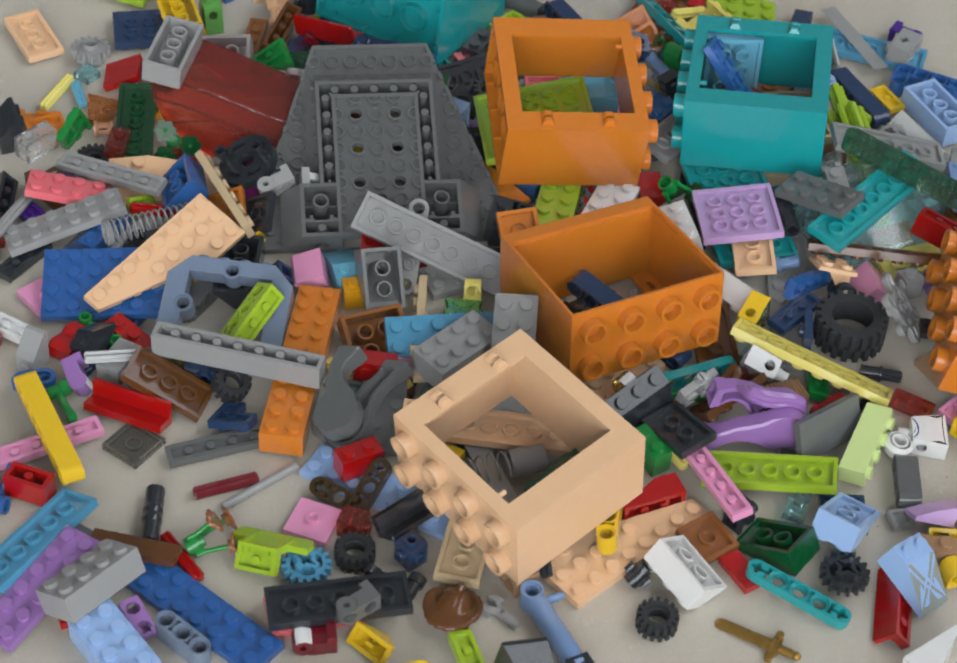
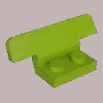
(261, 550)

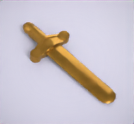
(773, 646)

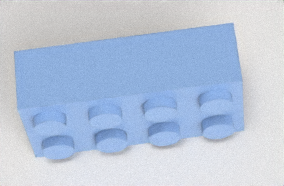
(933, 109)
(109, 637)

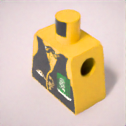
(758, 303)

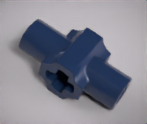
(201, 371)

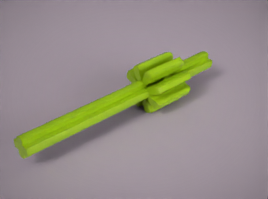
(845, 111)

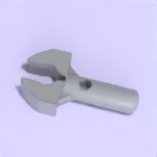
(497, 610)

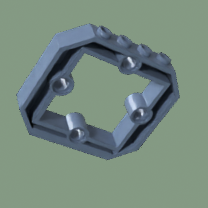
(218, 270)

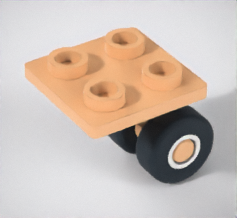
(839, 271)

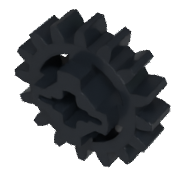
(846, 574)

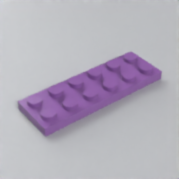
(20, 604)

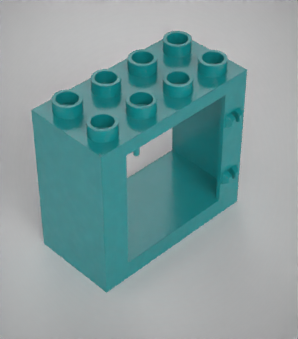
(435, 22)
(750, 127)

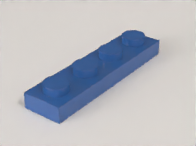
(807, 281)

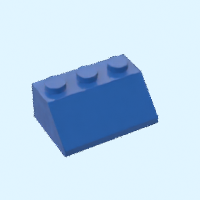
(185, 182)
(93, 236)

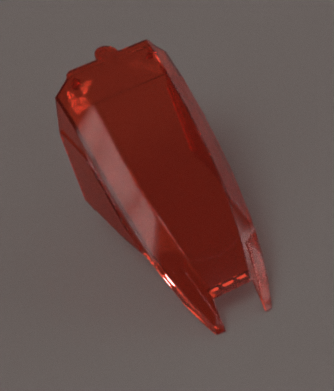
(227, 99)

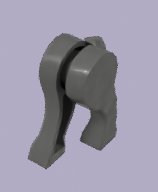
(350, 416)

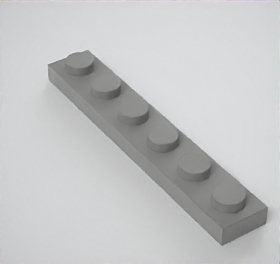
(111, 173)

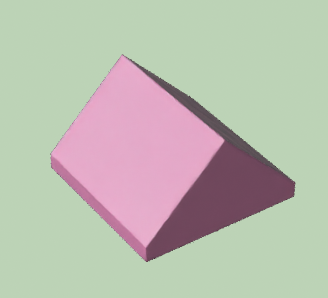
(310, 269)
(868, 281)

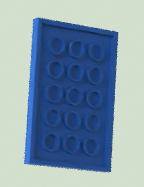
(74, 272)

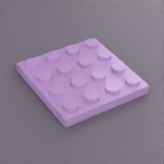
(737, 214)

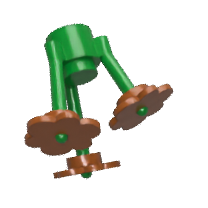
(195, 542)

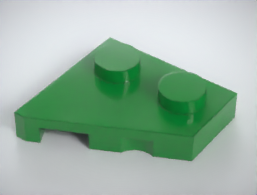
(275, 55)
(71, 130)

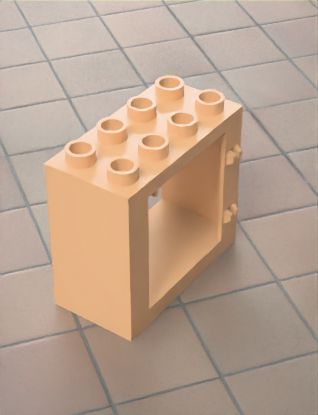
(560, 507)

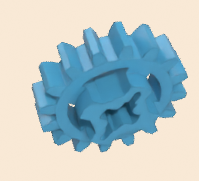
(306, 567)

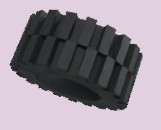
(850, 342)

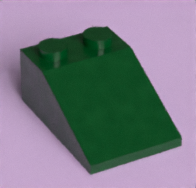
(780, 544)

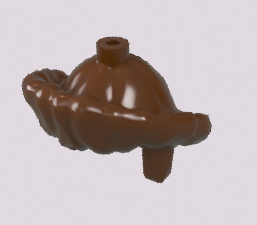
(452, 607)

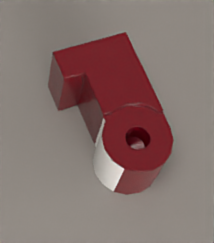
(315, 640)

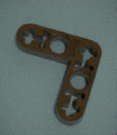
(353, 498)

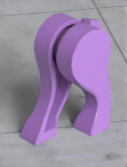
(770, 414)

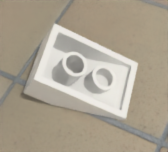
(936, 650)

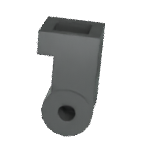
(358, 605)

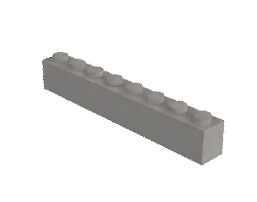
(238, 354)

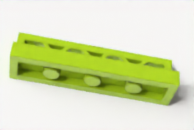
(254, 312)

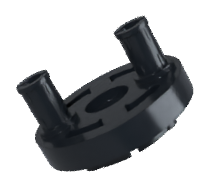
(240, 153)

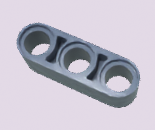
(182, 638)

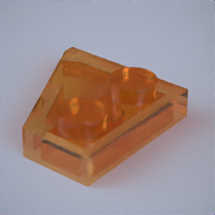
(101, 109)

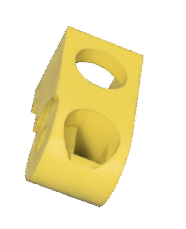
(472, 289)

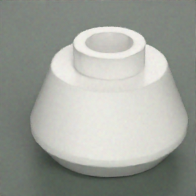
(898, 444)

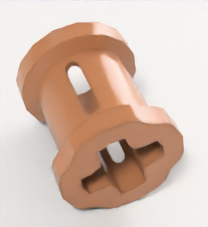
(97, 125)

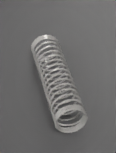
(107, 230)

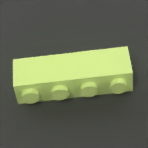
(865, 444)

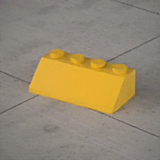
(181, 9)

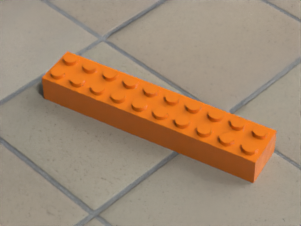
(290, 405)

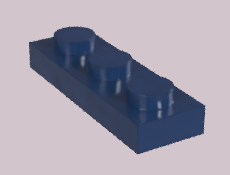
(793, 312)

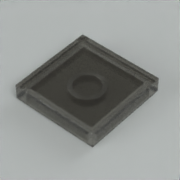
(133, 444)

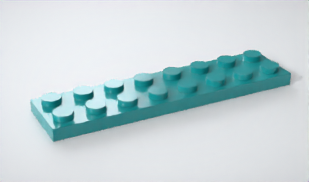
(880, 197)

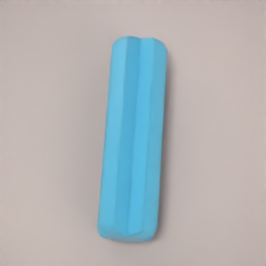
(79, 94)

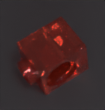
(353, 519)

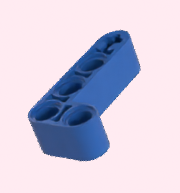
(907, 75)

